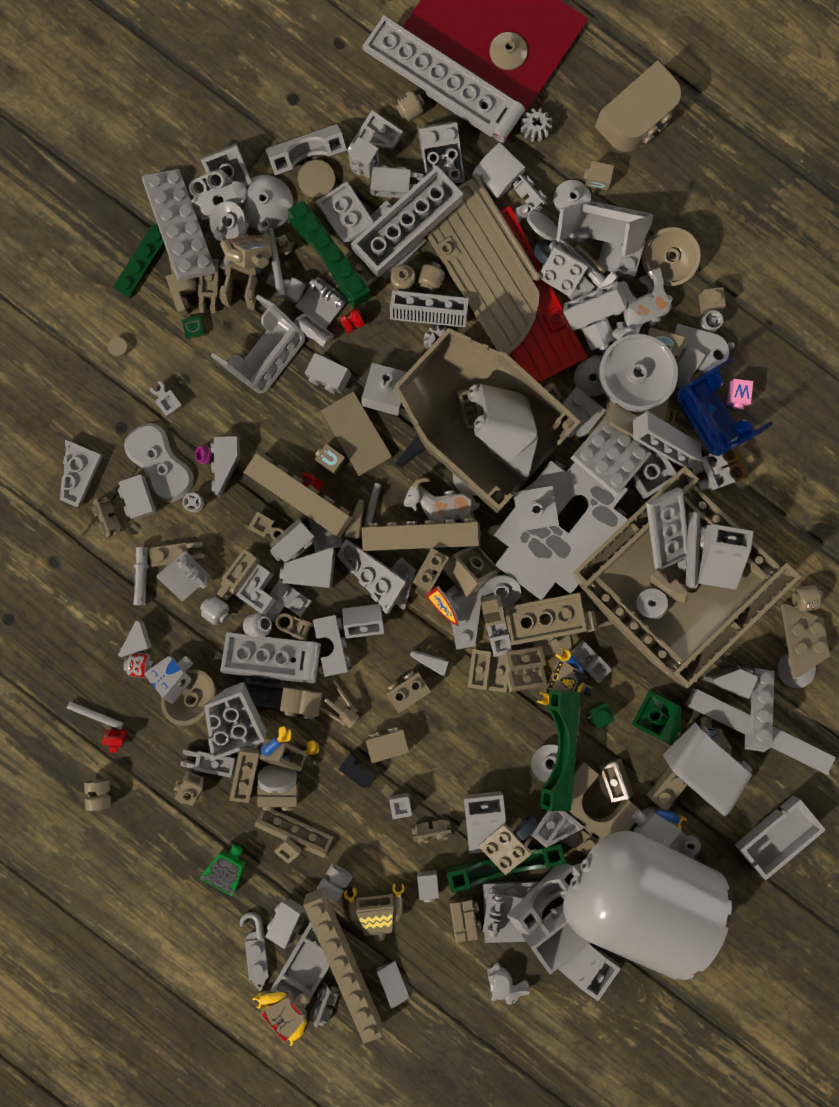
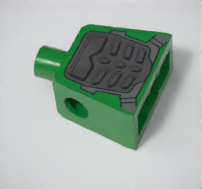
(225, 870)

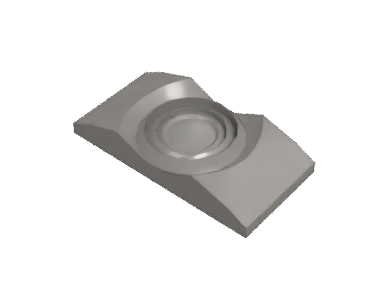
(304, 966)

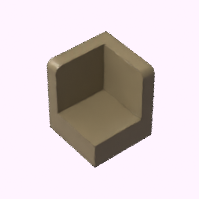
(492, 610)

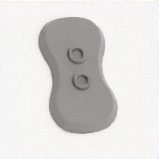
(151, 451)

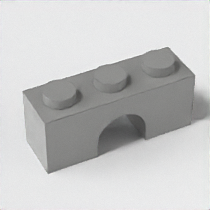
(337, 661)

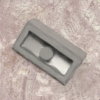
(392, 984)

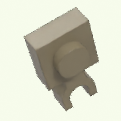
(262, 525)

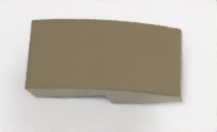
(674, 590)

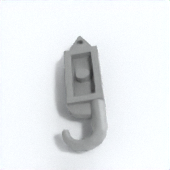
(256, 951)

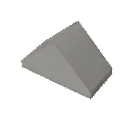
(136, 641)

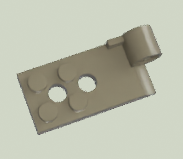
(565, 614)

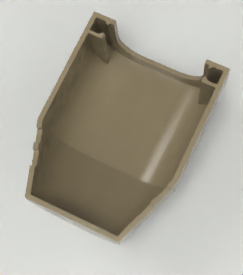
(431, 404)

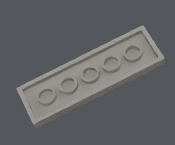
(178, 225)

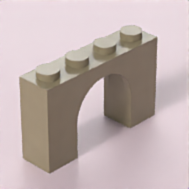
(617, 821)

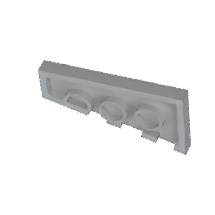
(375, 576)

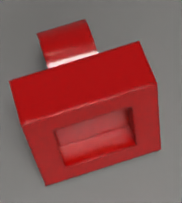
(114, 739)

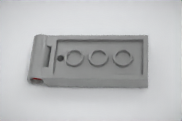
(270, 658)

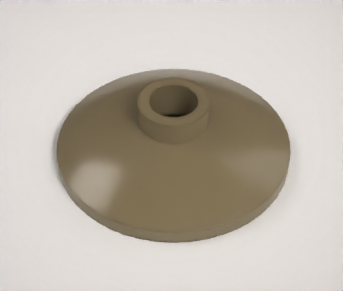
(506, 58)

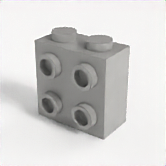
(291, 541)

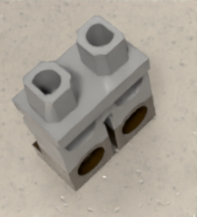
(714, 473)

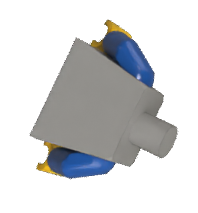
(658, 825)

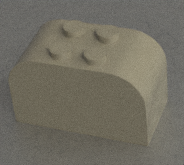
(640, 109)

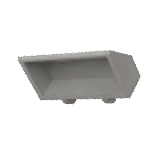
(555, 940)

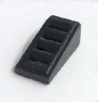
(413, 450)

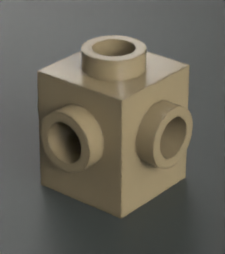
(189, 788)

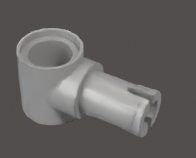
(293, 288)

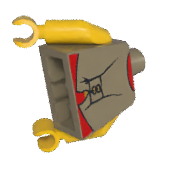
(284, 1013)

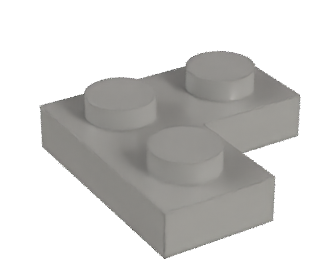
(253, 593)
(287, 597)

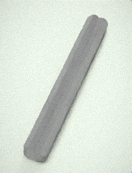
(693, 550)

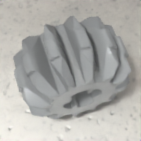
(530, 126)

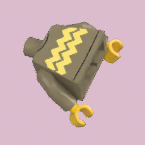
(376, 913)

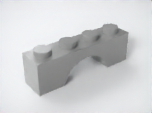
(321, 142)
(760, 726)
(528, 912)

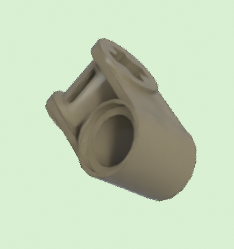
(295, 626)

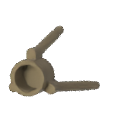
(346, 717)

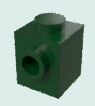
(600, 715)

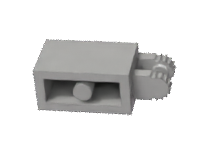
(392, 181)

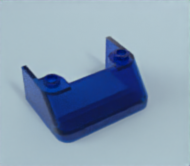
(710, 415)

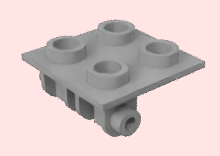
(321, 302)
(183, 576)
(496, 915)

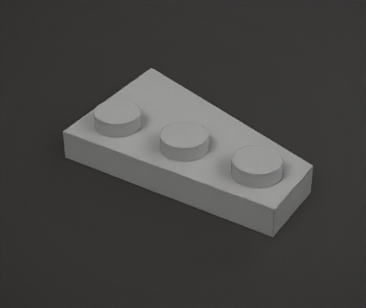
(79, 470)
(468, 619)

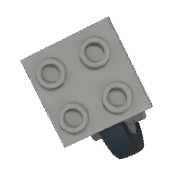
(558, 266)

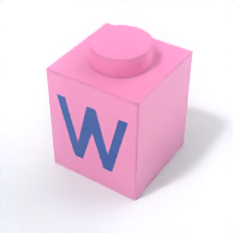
(739, 393)

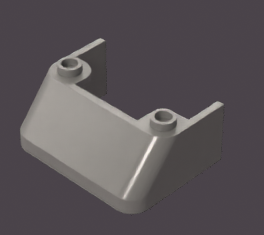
(605, 224)
(270, 353)

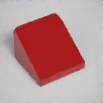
(311, 480)

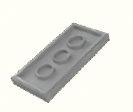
(667, 528)

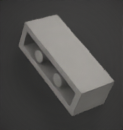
(595, 306)

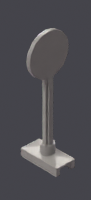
(547, 229)

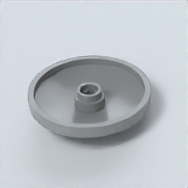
(638, 372)

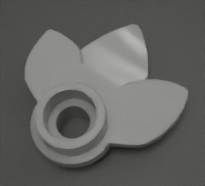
(681, 842)

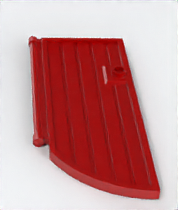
(551, 341)

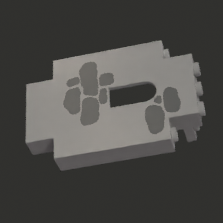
(550, 553)

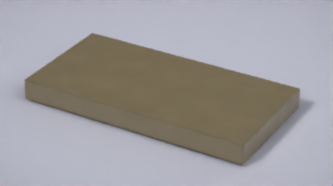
(356, 434)

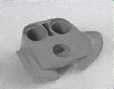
(229, 190)

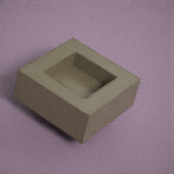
(288, 850)

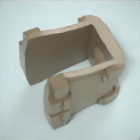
(234, 272)

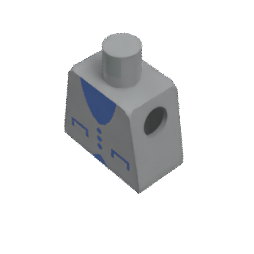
(170, 677)

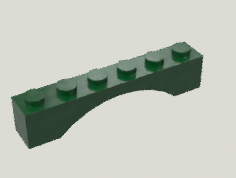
(314, 233)
(558, 789)
(476, 872)

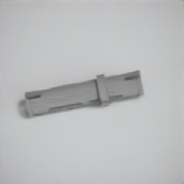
(140, 576)

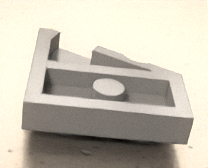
(555, 827)

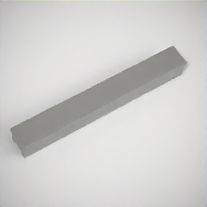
(739, 721)

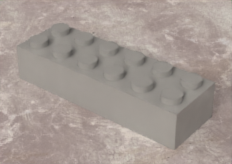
(407, 221)

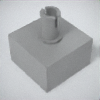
(380, 391)
(536, 508)

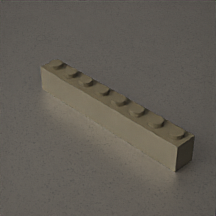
(343, 965)

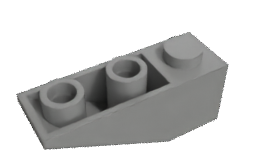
(226, 456)

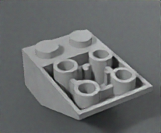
(442, 148)
(724, 556)
(483, 817)
(591, 970)

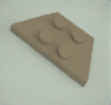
(805, 639)

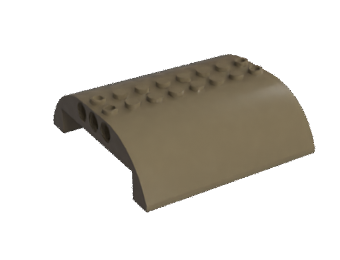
(690, 632)

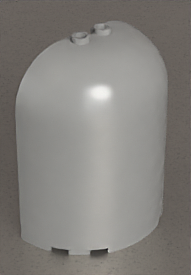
(649, 905)

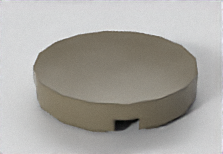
(316, 179)

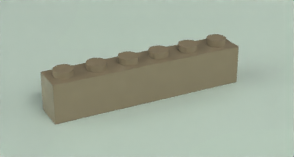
(298, 495)
(421, 536)

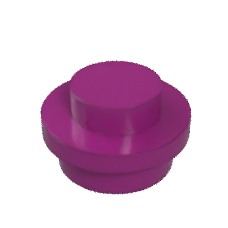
(203, 454)

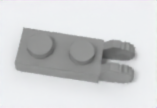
(223, 766)

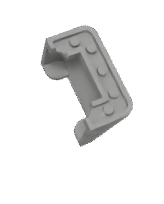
(507, 419)
(708, 768)

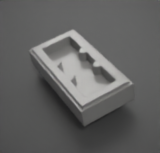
(313, 329)

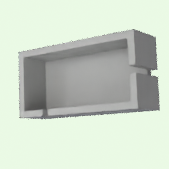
(779, 837)

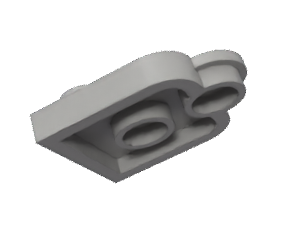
(583, 409)

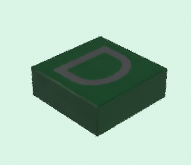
(193, 327)

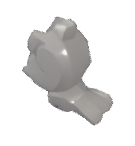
(502, 985)

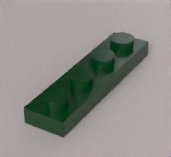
(140, 262)

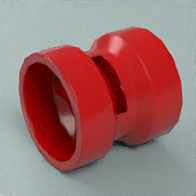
(351, 321)

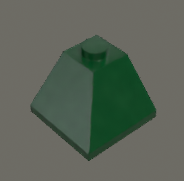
(659, 718)

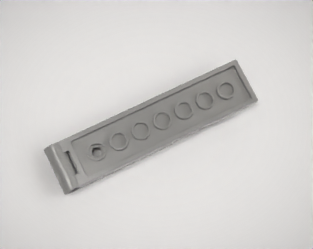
(444, 79)

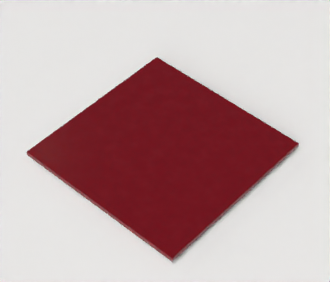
(467, 28)

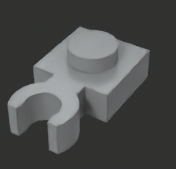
(167, 401)

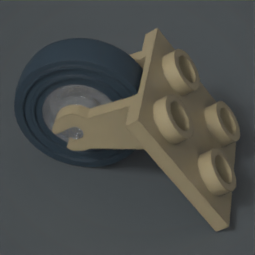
(509, 845)

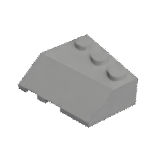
(233, 722)

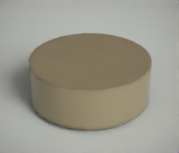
(118, 347)

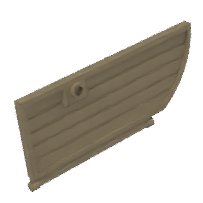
(488, 266)

